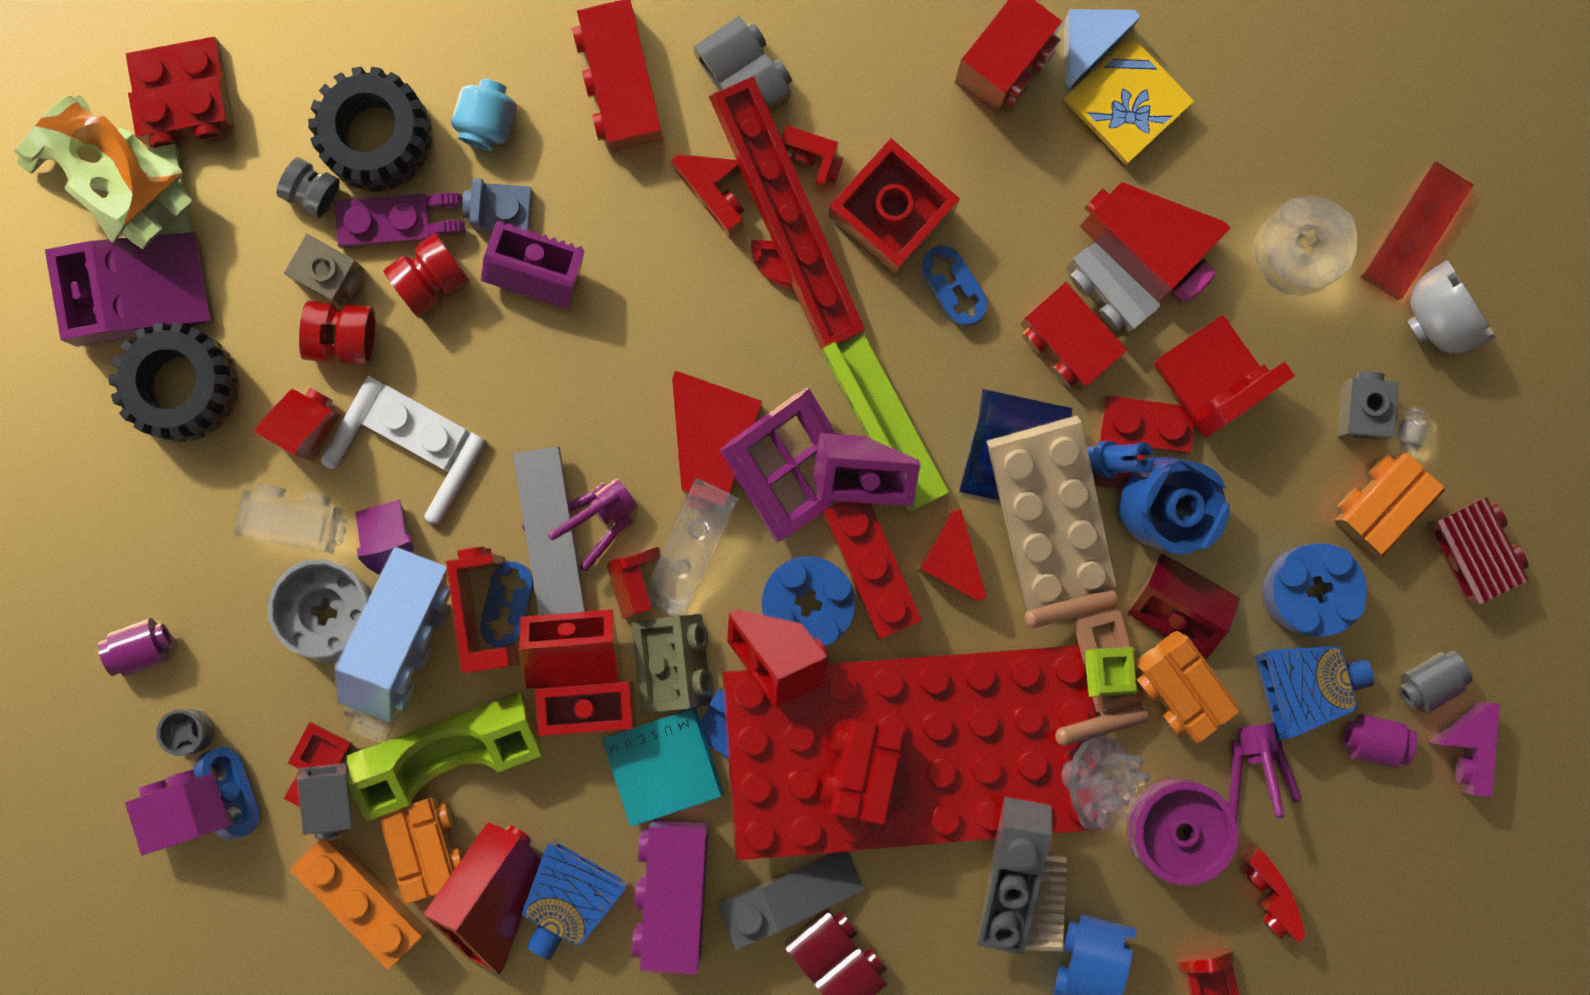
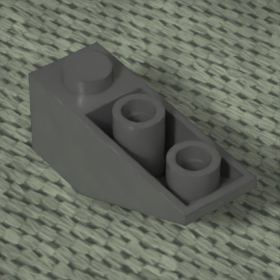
(1015, 874)

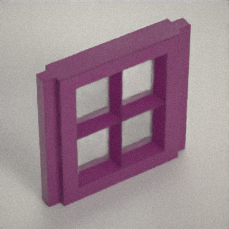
(777, 463)

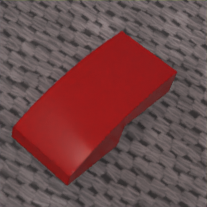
(1279, 904)

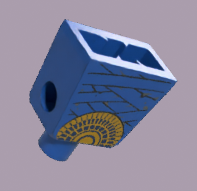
(1310, 686)
(568, 898)

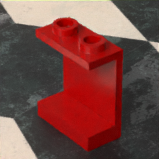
(470, 653)

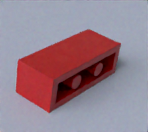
(617, 75)
(872, 567)

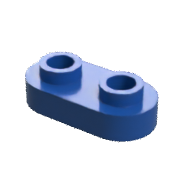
(234, 789)

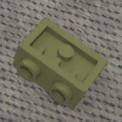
(672, 663)

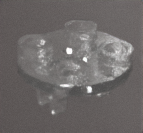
(1103, 782)

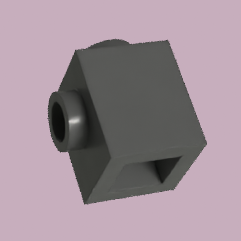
(1368, 407)
(325, 800)

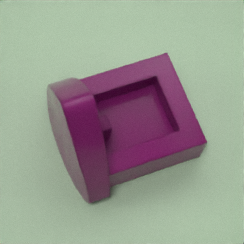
(379, 532)

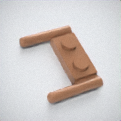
(1096, 627)

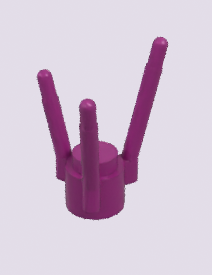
(610, 504)
(1260, 746)

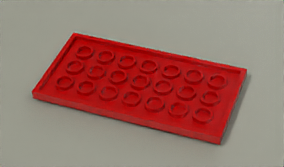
(973, 736)

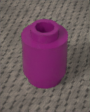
(135, 647)
(1380, 741)

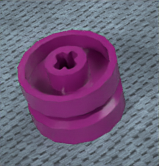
(1209, 834)

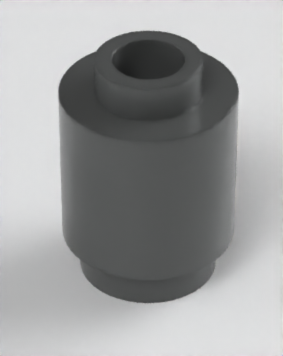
(1435, 681)

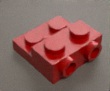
(178, 92)

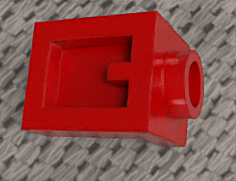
(808, 148)

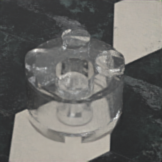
(1328, 233)

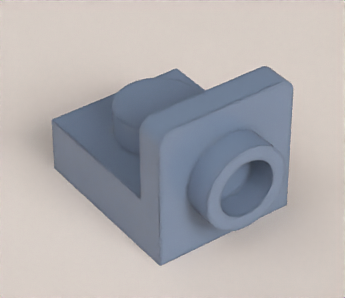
(497, 202)

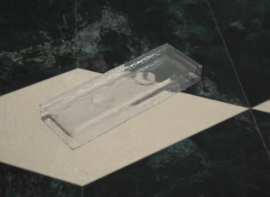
(690, 548)

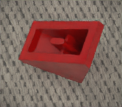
(953, 559)

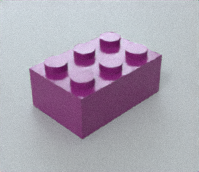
(671, 896)

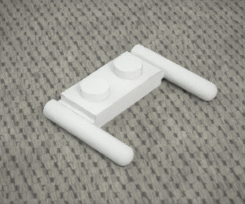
(414, 429)

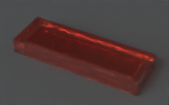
(1416, 230)

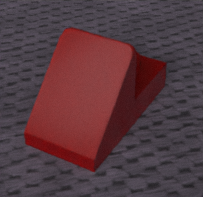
(704, 179)

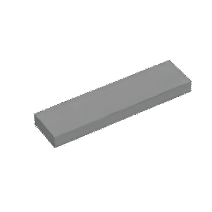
(544, 509)

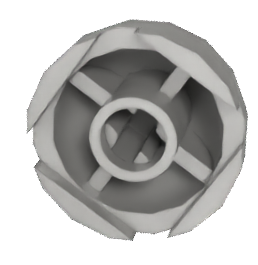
(1447, 312)

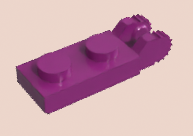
(394, 219)

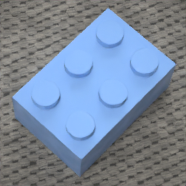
(393, 635)

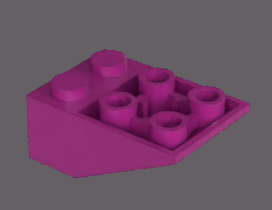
(117, 288)

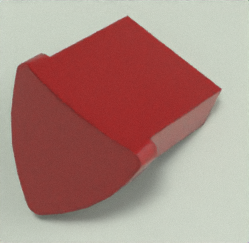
(629, 583)
(1210, 972)

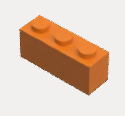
(360, 900)

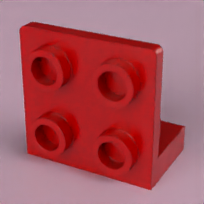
(1218, 376)

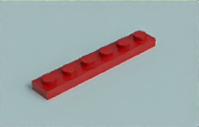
(786, 212)

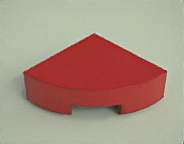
(769, 263)

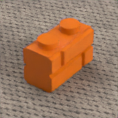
(1388, 504)
(1185, 687)
(421, 847)

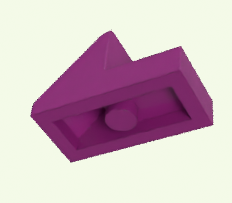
(1477, 733)

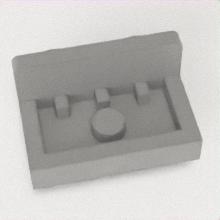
(1121, 298)

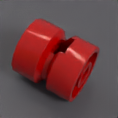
(426, 275)
(353, 333)

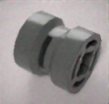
(307, 187)
(176, 732)

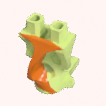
(126, 170)

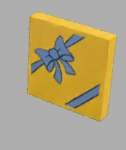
(1128, 100)

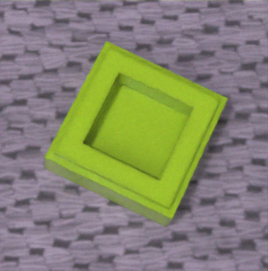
(1111, 671)

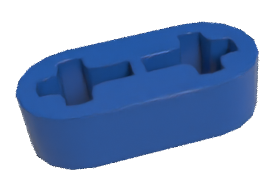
(962, 280)
(496, 601)

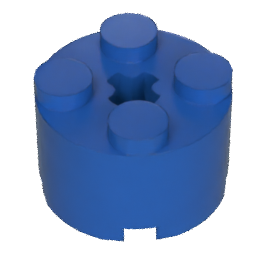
(1175, 506)
(831, 590)
(1333, 609)
(1097, 959)

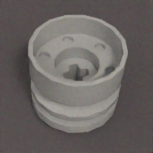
(301, 595)

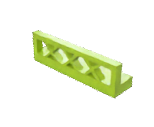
(881, 411)

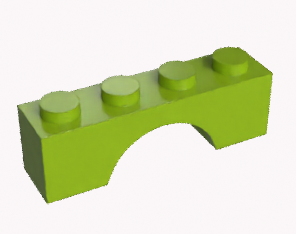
(395, 770)

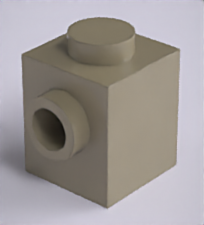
(325, 270)

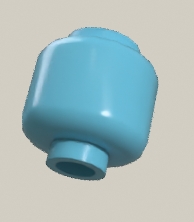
(484, 114)

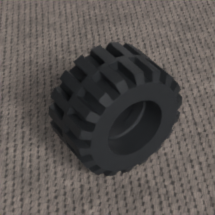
(350, 98)
(137, 375)

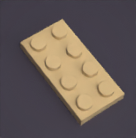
(1052, 513)

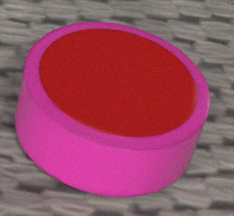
(1194, 281)

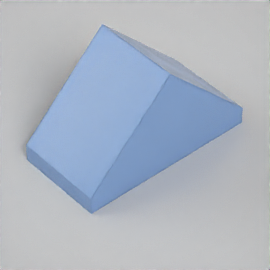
(1090, 37)

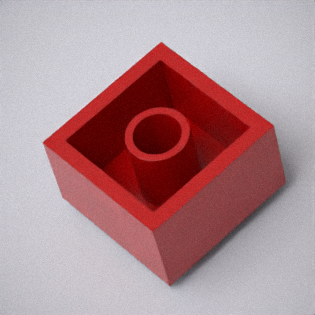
(1006, 53)
(893, 206)

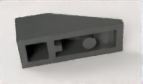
(789, 898)

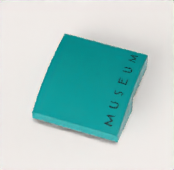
(663, 767)

